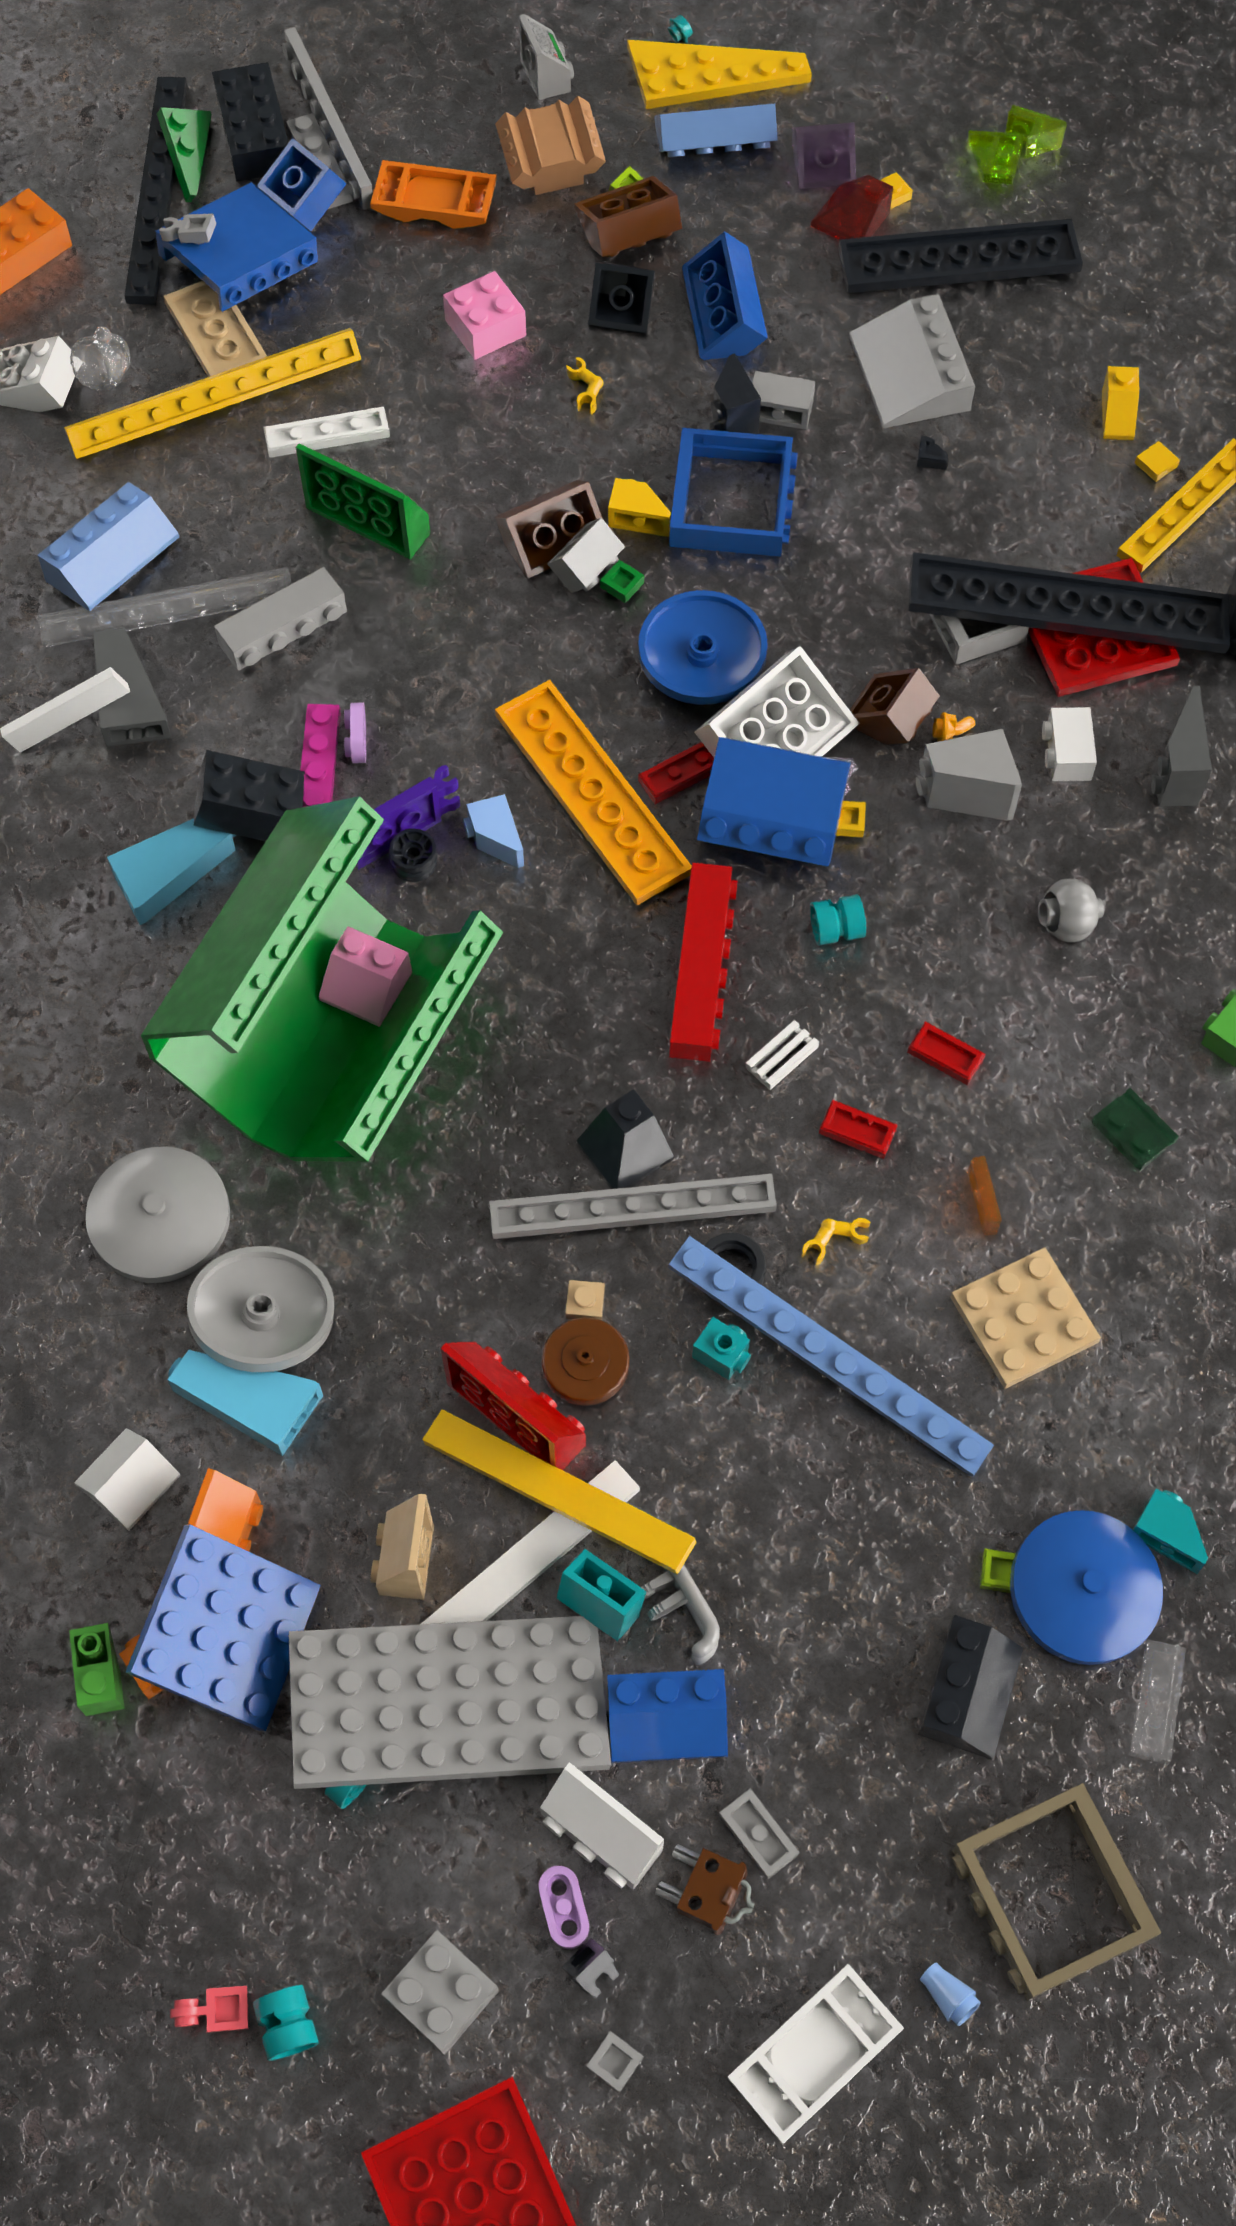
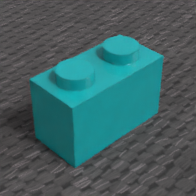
(601, 1594)

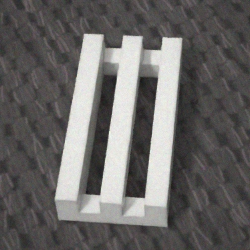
(800, 1036)

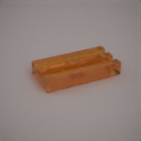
(984, 1196)

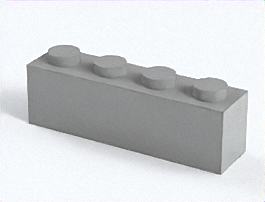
(280, 618)

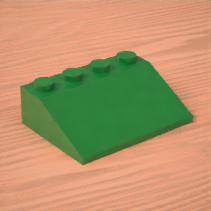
(361, 503)

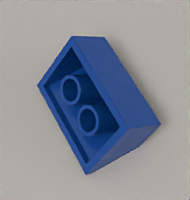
(667, 1715)

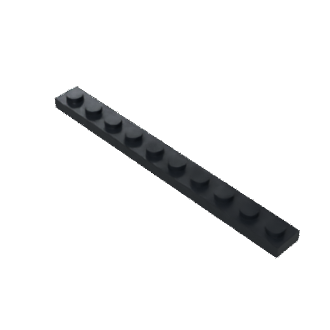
(154, 198)

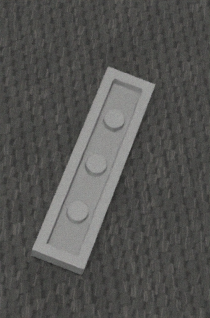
(309, 135)

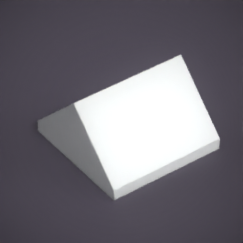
(128, 1478)

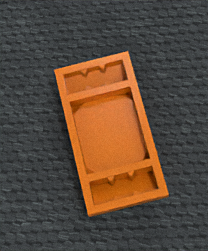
(433, 193)

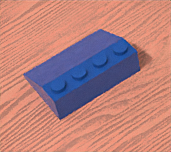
(773, 801)

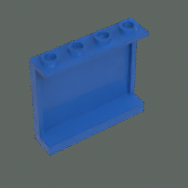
(249, 248)

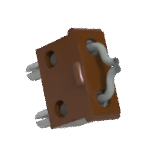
(713, 1889)

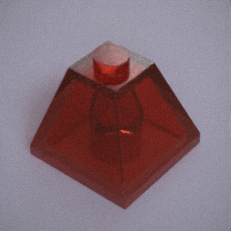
(855, 209)

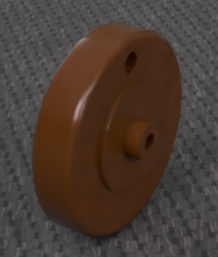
(585, 1361)

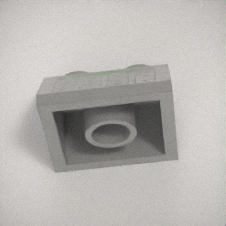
(544, 59)

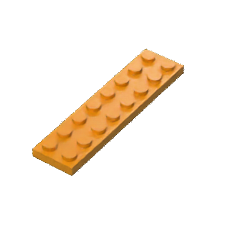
(594, 792)

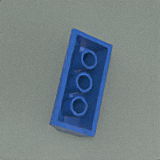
(724, 299)

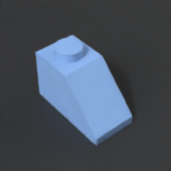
(494, 830)

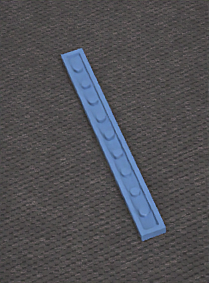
(831, 1356)

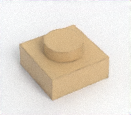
(585, 1299)

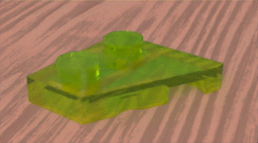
(996, 154)

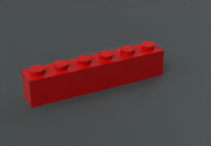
(701, 962)

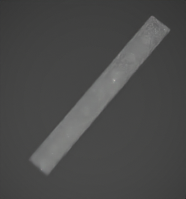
(162, 606)

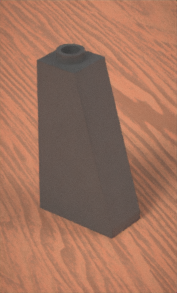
(138, 713)

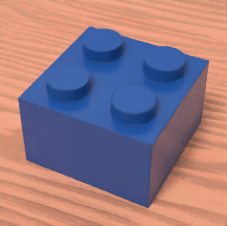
(301, 184)

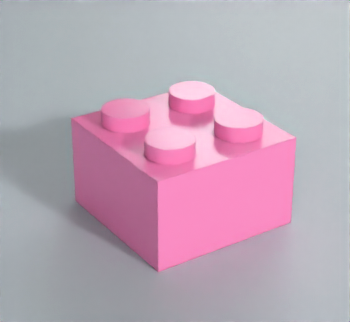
(484, 315)

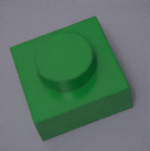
(622, 581)

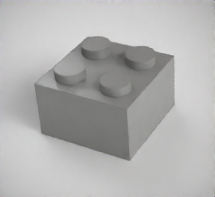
(440, 1992)

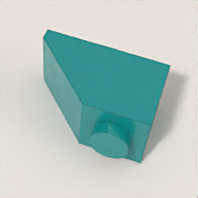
(1171, 1530)

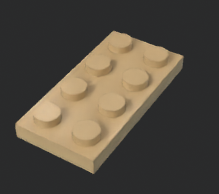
(216, 337)

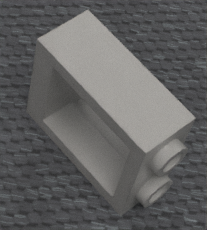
(966, 649)

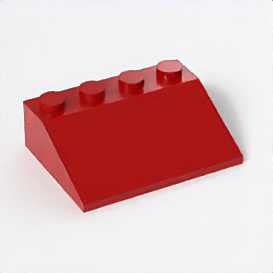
(511, 1404)

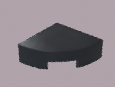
(931, 454)

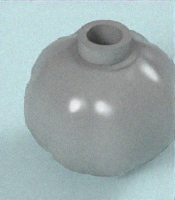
(1071, 907)

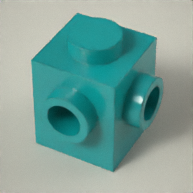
(722, 1348)

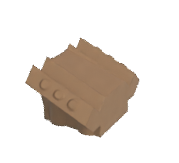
(551, 145)

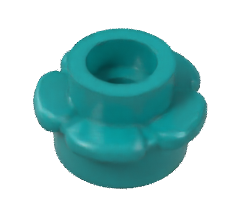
(679, 29)

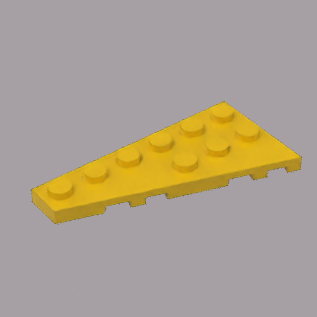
(692, 73)

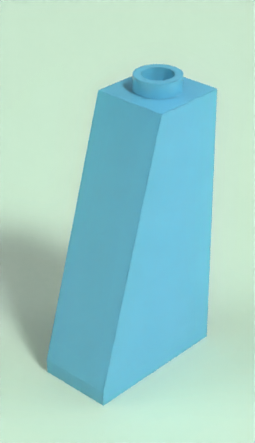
(167, 865)
(259, 1404)

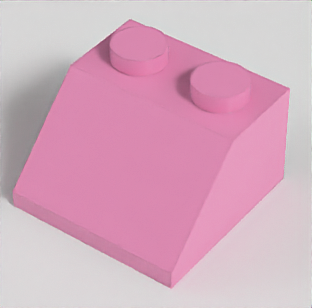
(364, 976)

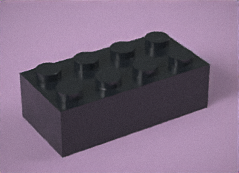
(250, 118)

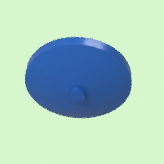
(702, 647)
(1086, 1587)

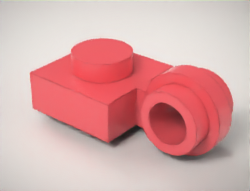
(224, 2008)

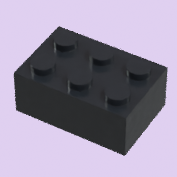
(245, 795)

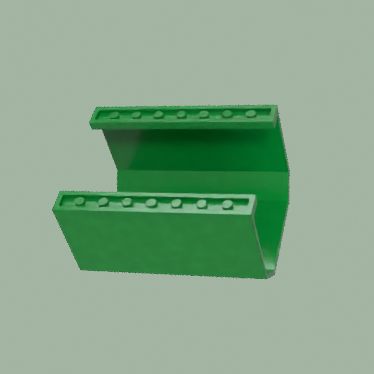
(248, 1012)

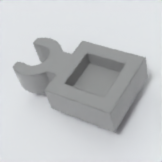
(192, 229)

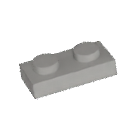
(759, 1834)

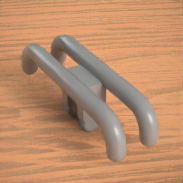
(690, 1595)

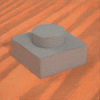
(614, 2062)

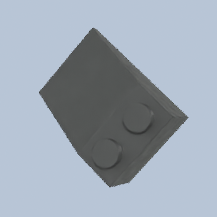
(1186, 760)

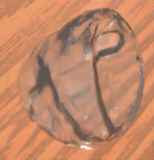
(100, 359)

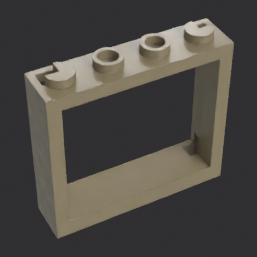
(1111, 1864)

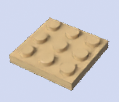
(1025, 1317)

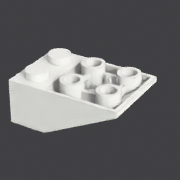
(36, 375)

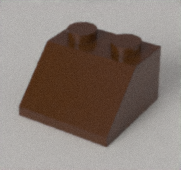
(894, 705)

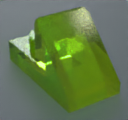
(1039, 130)

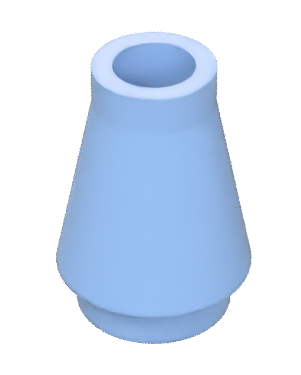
(951, 1995)

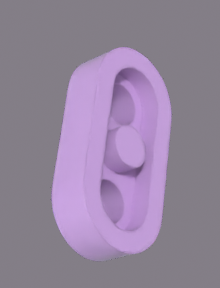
(355, 721)
(563, 1907)

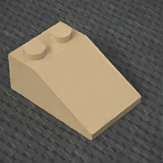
(404, 1549)

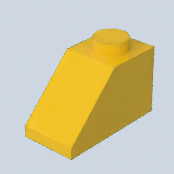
(1120, 402)
(637, 508)

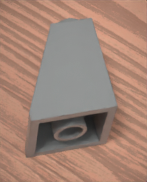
(971, 776)

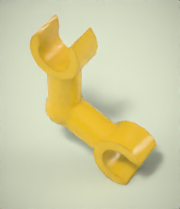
(594, 384)
(835, 1227)

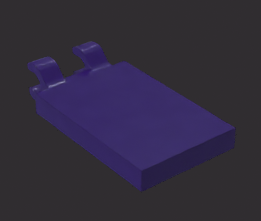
(412, 809)

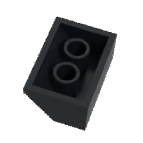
(971, 1687)

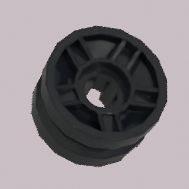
(421, 846)

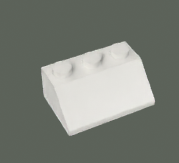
(601, 1828)

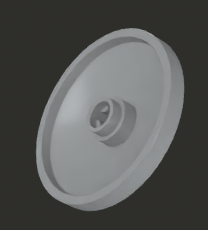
(157, 1214)
(260, 1309)

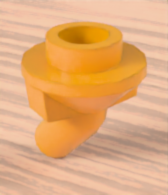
(947, 726)

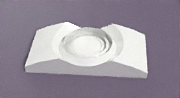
(815, 2053)

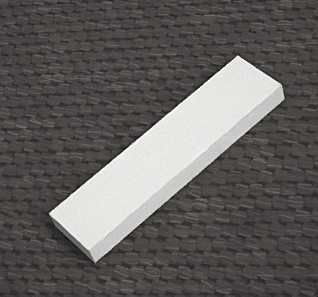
(327, 431)
(65, 709)

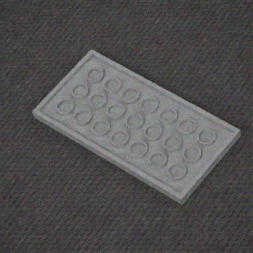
(446, 1701)

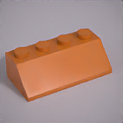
(226, 1509)

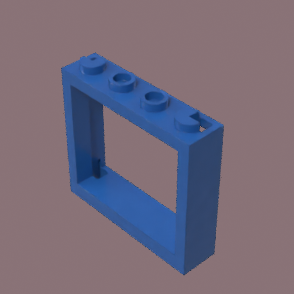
(734, 447)

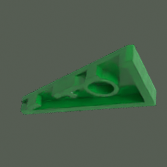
(186, 140)

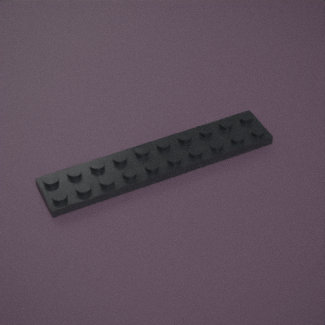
(1069, 602)

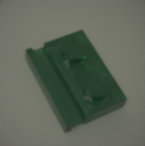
(1134, 1129)

